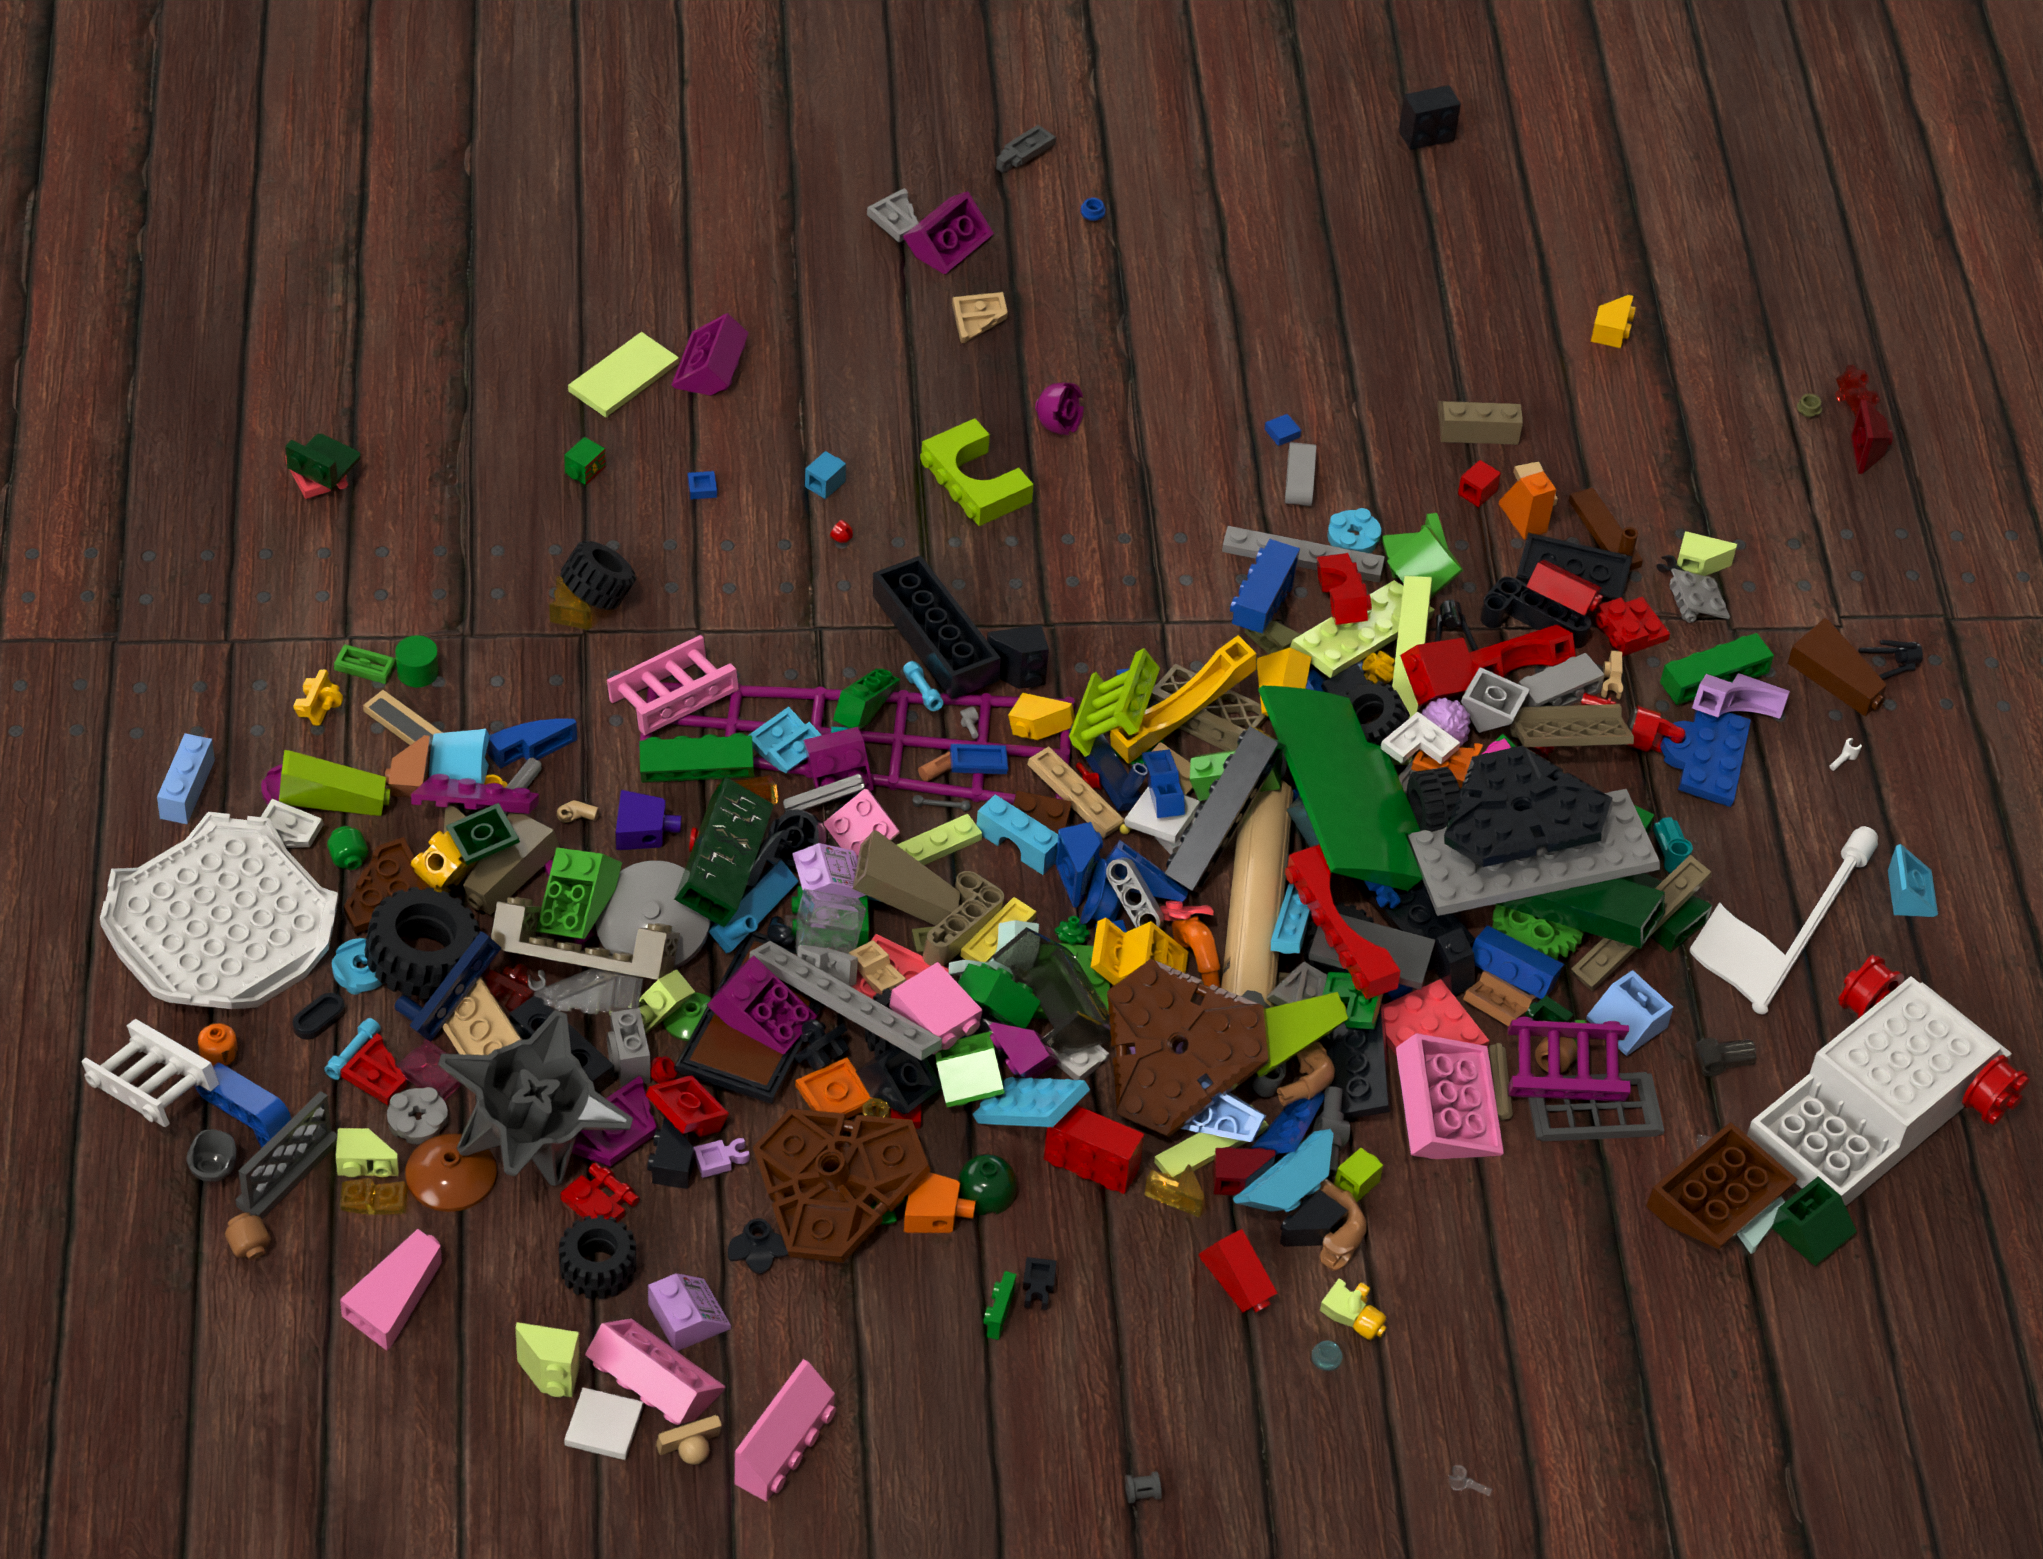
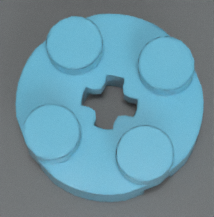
(1354, 520)
(346, 971)

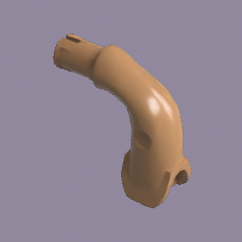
(1320, 1075)
(1341, 1245)

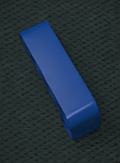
(247, 1103)

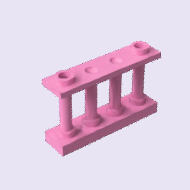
(680, 702)

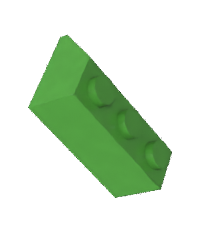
(1208, 767)

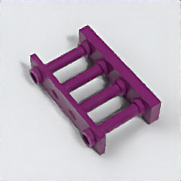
(1554, 1084)

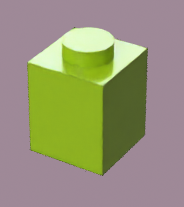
(1359, 1173)

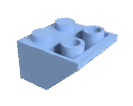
(1636, 1005)

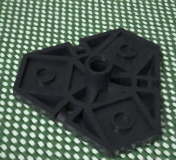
(1521, 804)

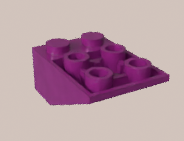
(761, 1006)

